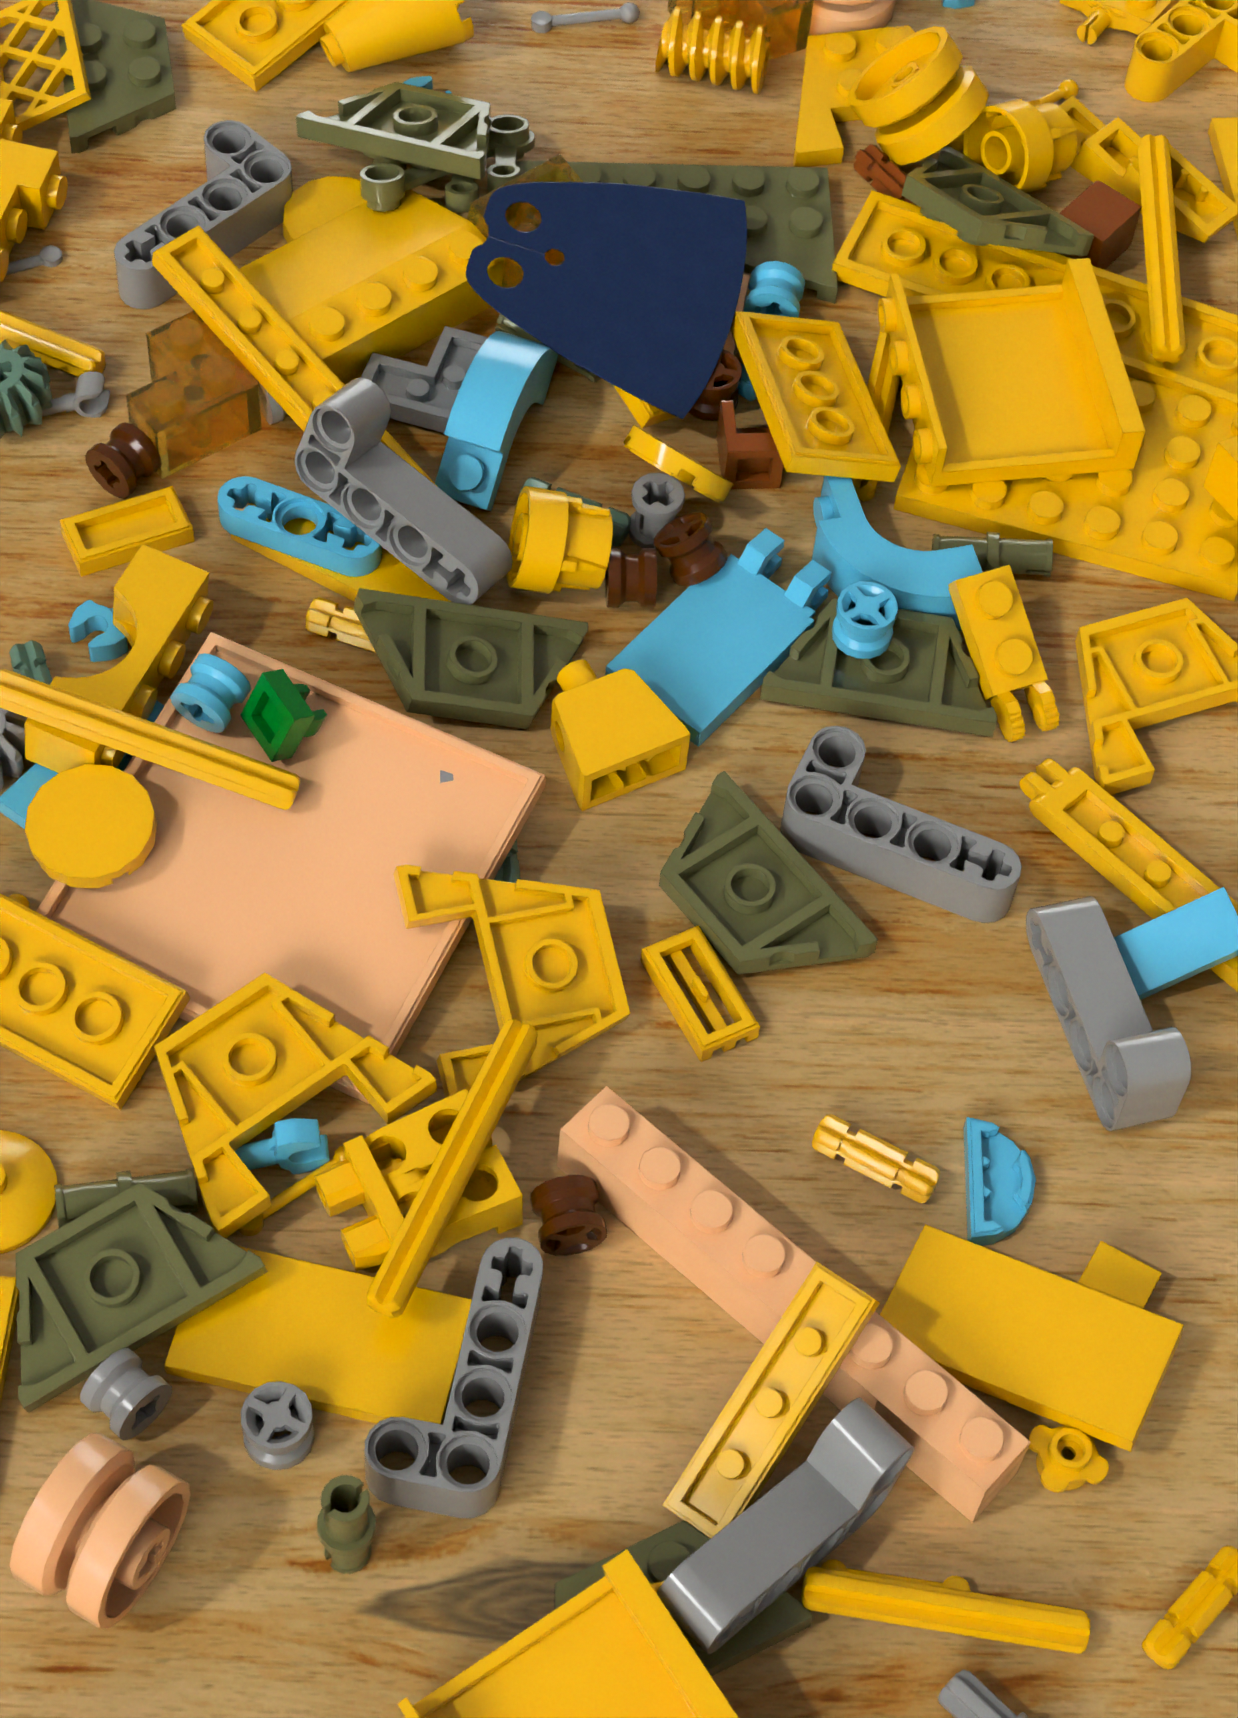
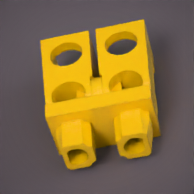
(388, 1172)

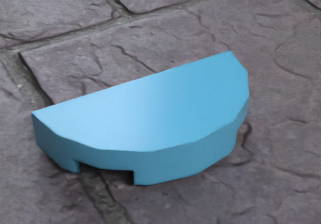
(996, 1183)

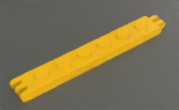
(1118, 845)

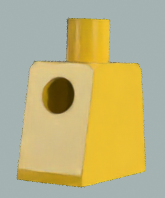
(613, 734)

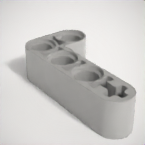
(235, 207)
(391, 500)
(970, 872)
(1125, 1064)
(478, 1376)
(787, 1528)

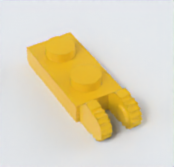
(1003, 649)

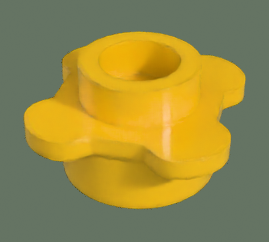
(1062, 1474)

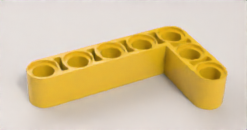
(1182, 45)

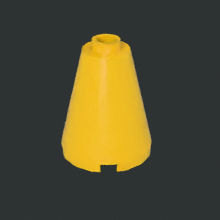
(389, 30)

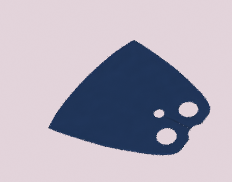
(640, 286)

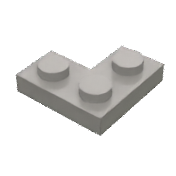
(428, 392)

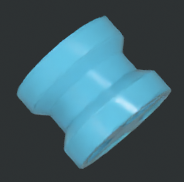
(775, 289)
(856, 611)
(210, 693)

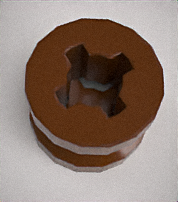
(721, 386)
(123, 460)
(690, 549)
(631, 578)
(568, 1215)

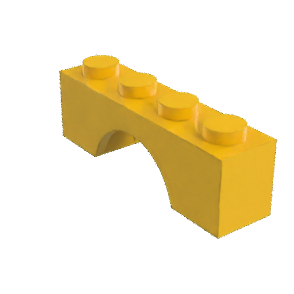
(156, 610)

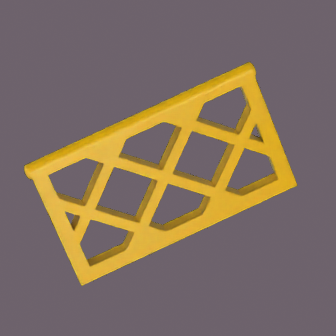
(43, 103)

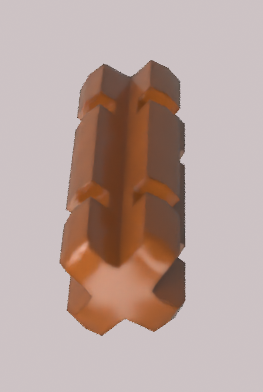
(886, 177)

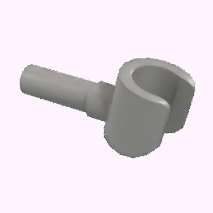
(88, 399)

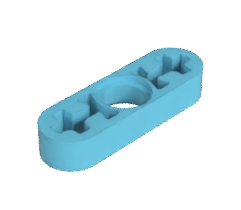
(285, 505)

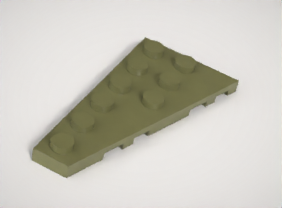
(784, 208)

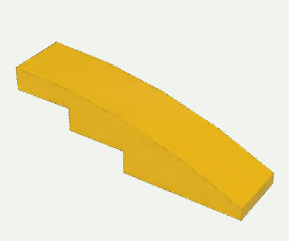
(1111, 156)

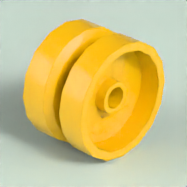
(918, 95)

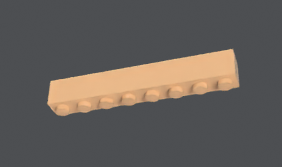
(755, 1274)

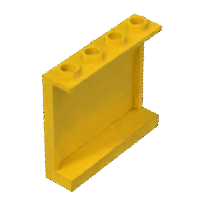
(1012, 381)
(592, 1657)

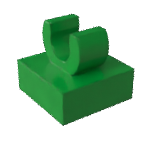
(280, 715)

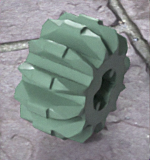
(22, 388)

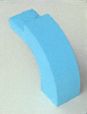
(486, 414)
(857, 553)

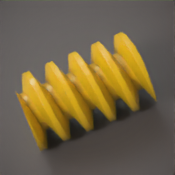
(714, 50)

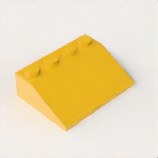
(375, 281)

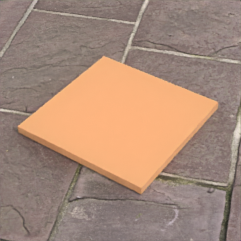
(311, 885)

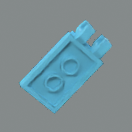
(725, 635)

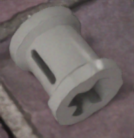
(656, 502)

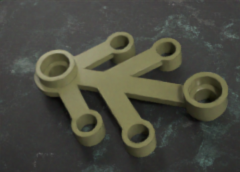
(388, 179)

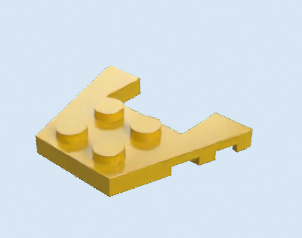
(829, 72)
(1145, 673)
(542, 956)
(254, 1065)

